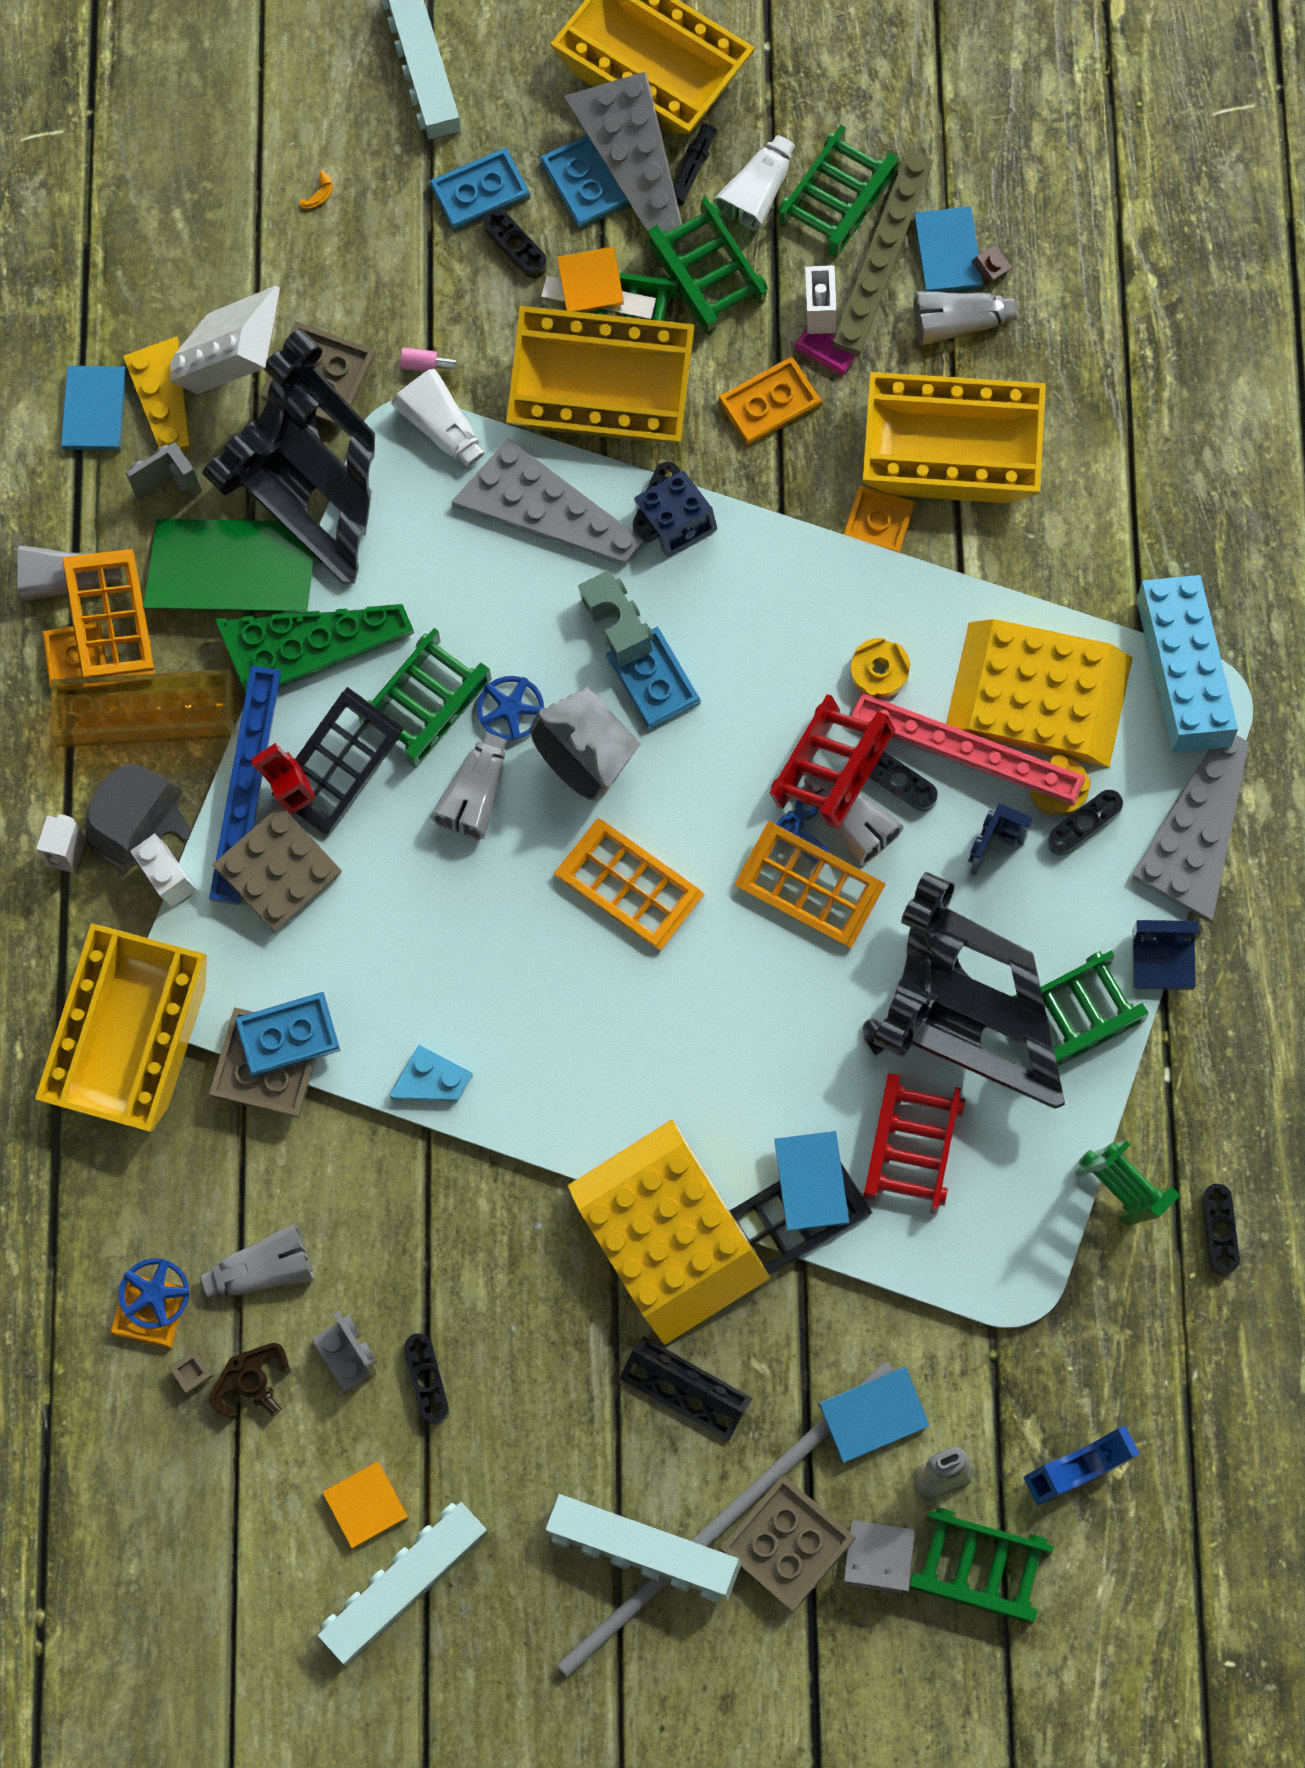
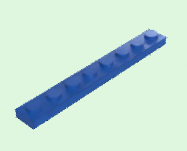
(245, 779)

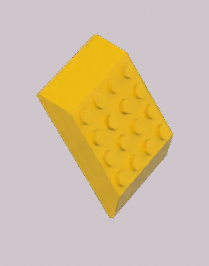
(676, 46)
(600, 375)
(954, 437)
(1040, 690)
(124, 1028)
(667, 1232)

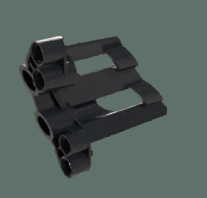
(285, 460)
(948, 1010)

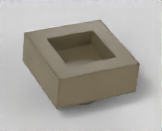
(191, 1372)

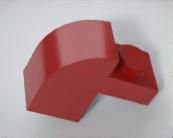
(285, 778)

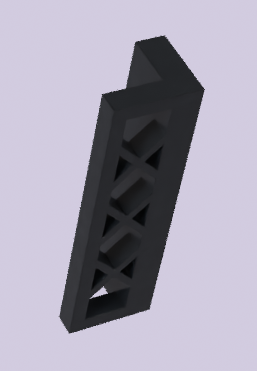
(684, 1376)

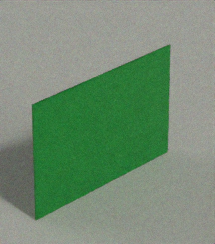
(227, 566)

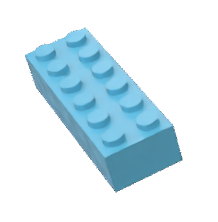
(1186, 664)

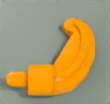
(321, 195)

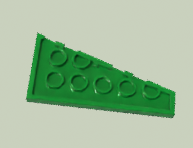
(310, 640)

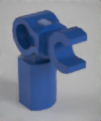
(795, 821)

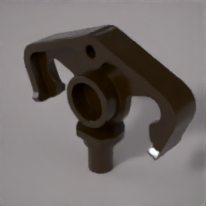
(246, 1375)

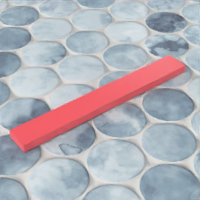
(974, 751)

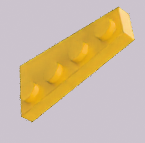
(160, 398)

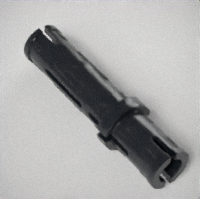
(694, 161)

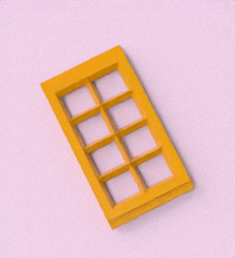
(98, 562)
(860, 910)
(675, 916)

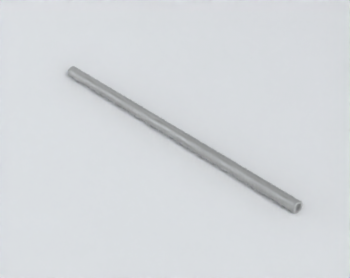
(705, 1538)

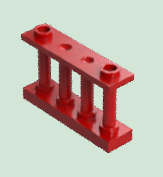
(847, 782)
(884, 1152)

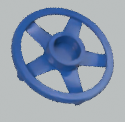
(509, 707)
(153, 1293)

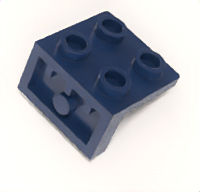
(677, 513)
(1008, 824)
(1164, 954)

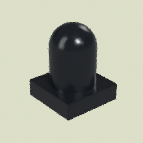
(870, 1029)

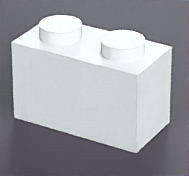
(821, 299)
(61, 843)
(163, 870)

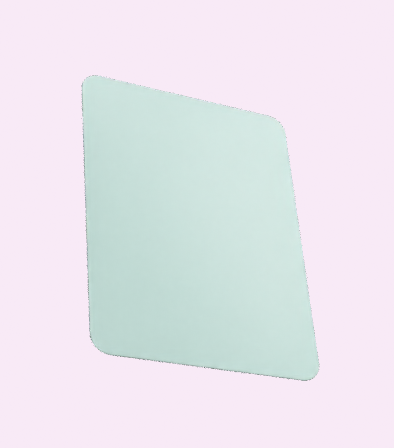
(746, 1011)

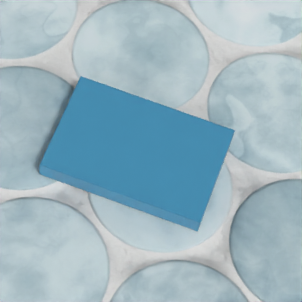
(584, 182)
(479, 188)
(947, 248)
(93, 408)
(656, 683)
(287, 1034)
(811, 1181)
(873, 1414)

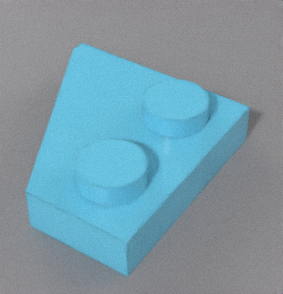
(431, 1078)

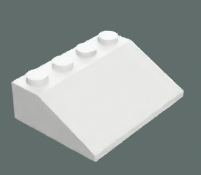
(227, 344)

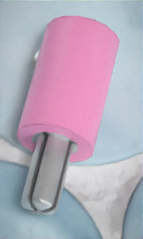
(424, 360)

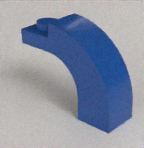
(1081, 1466)

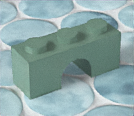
(606, 598)

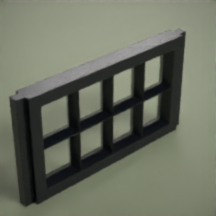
(370, 715)
(854, 1200)

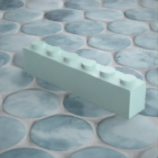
(423, 67)
(643, 1547)
(403, 1583)

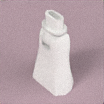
(756, 185)
(434, 412)

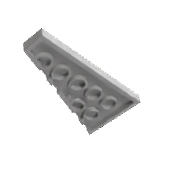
(628, 137)
(538, 501)
(1193, 842)

